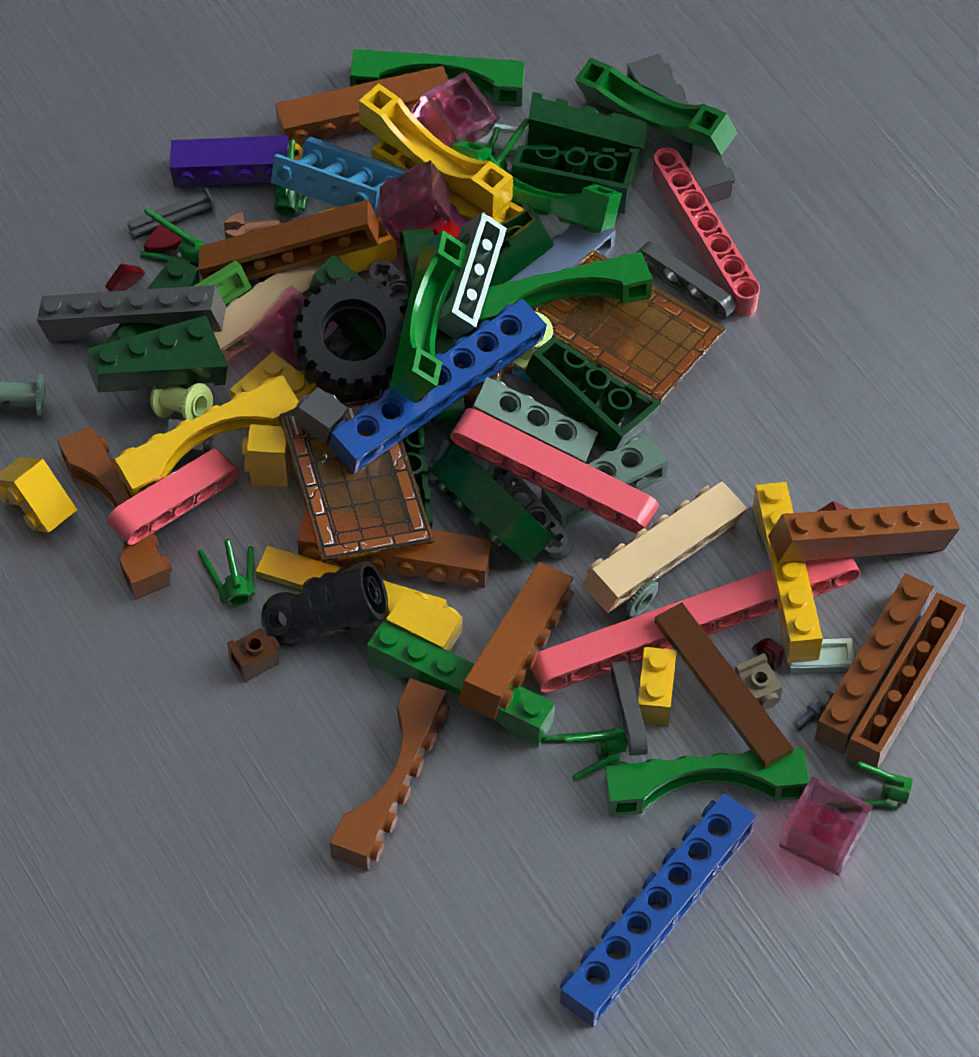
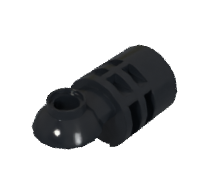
(328, 604)

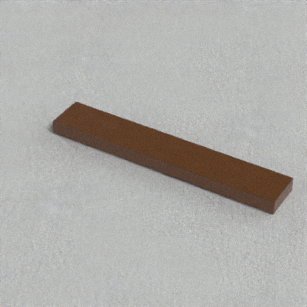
(723, 685)

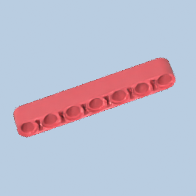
(705, 230)
(554, 471)

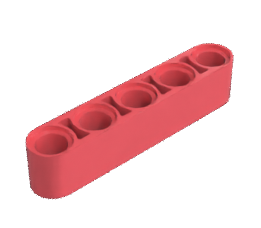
(172, 496)

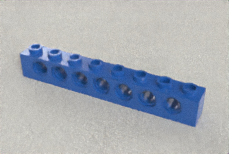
(358, 450)
(592, 1000)

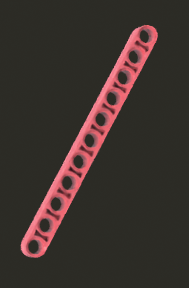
(712, 610)

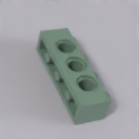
(471, 283)
(549, 421)
(648, 468)

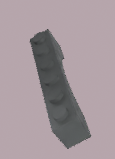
(706, 167)
(74, 315)

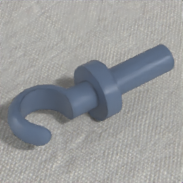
(442, 450)
(814, 710)

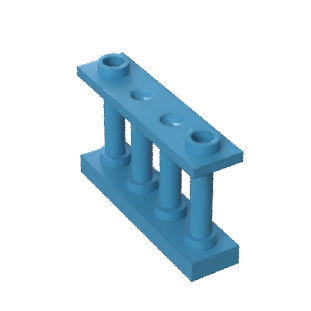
(333, 174)

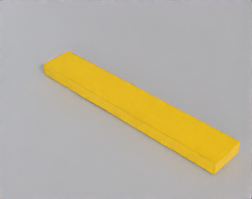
(295, 569)

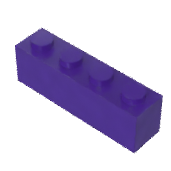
(225, 160)

